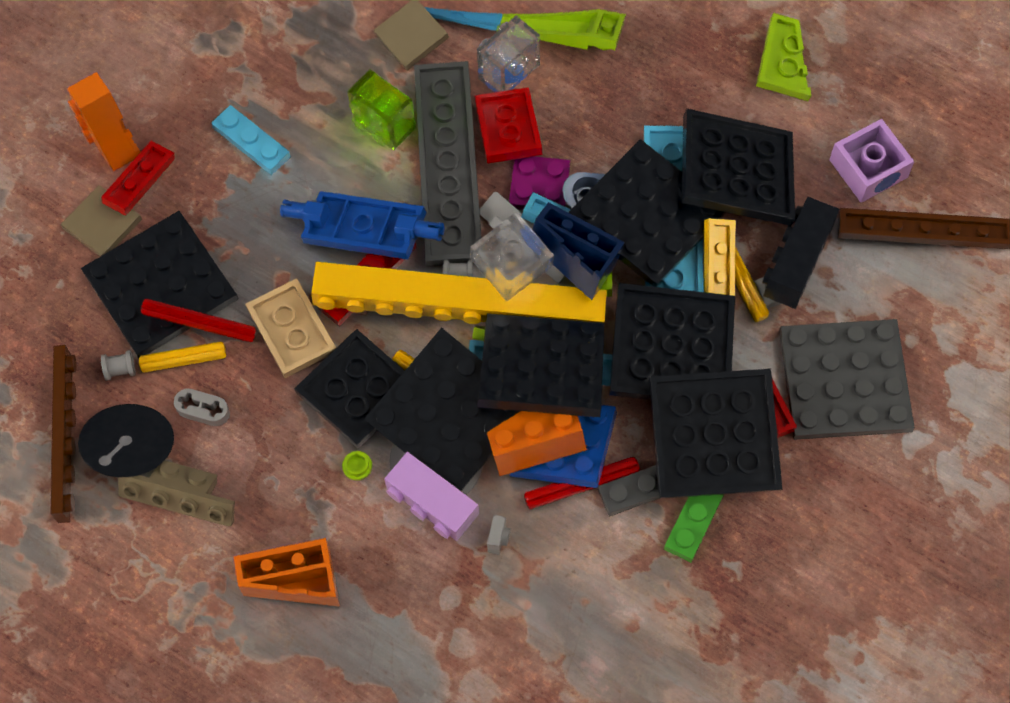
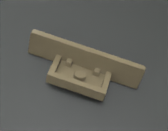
(181, 491)

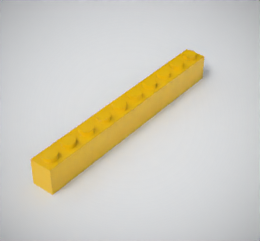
(445, 295)

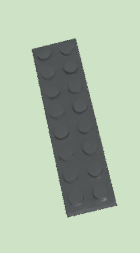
(447, 159)

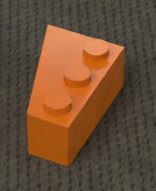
(102, 121)
(534, 440)
(289, 573)

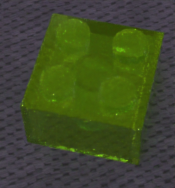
(381, 110)

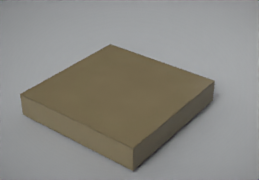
(411, 34)
(99, 225)

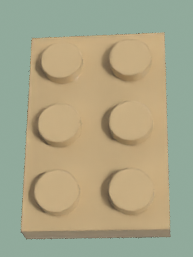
(290, 328)

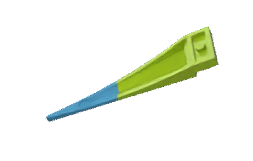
(572, 29)

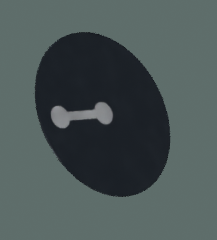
(126, 440)

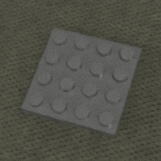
(846, 379)

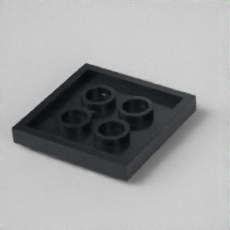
(350, 386)

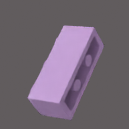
(431, 497)

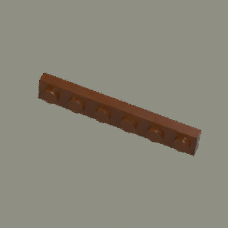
(924, 228)
(62, 443)

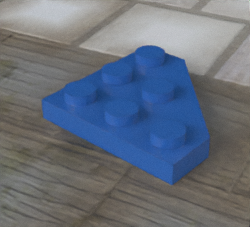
(583, 467)

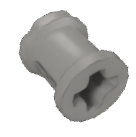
(459, 269)
(118, 365)

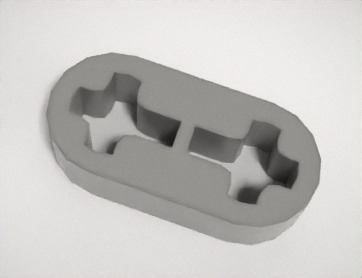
(203, 401)

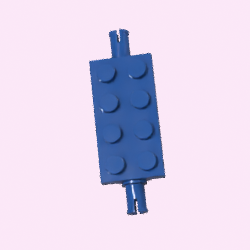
(362, 224)

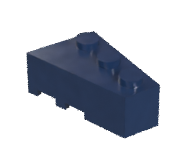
(579, 249)

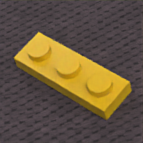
(719, 256)

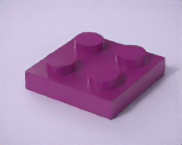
(540, 176)

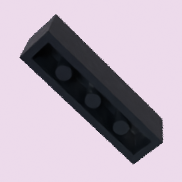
(801, 252)

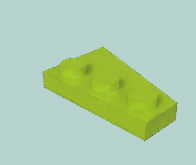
(782, 59)

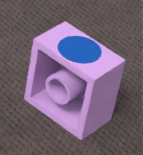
(871, 160)

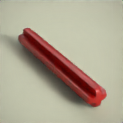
(198, 320)
(558, 491)

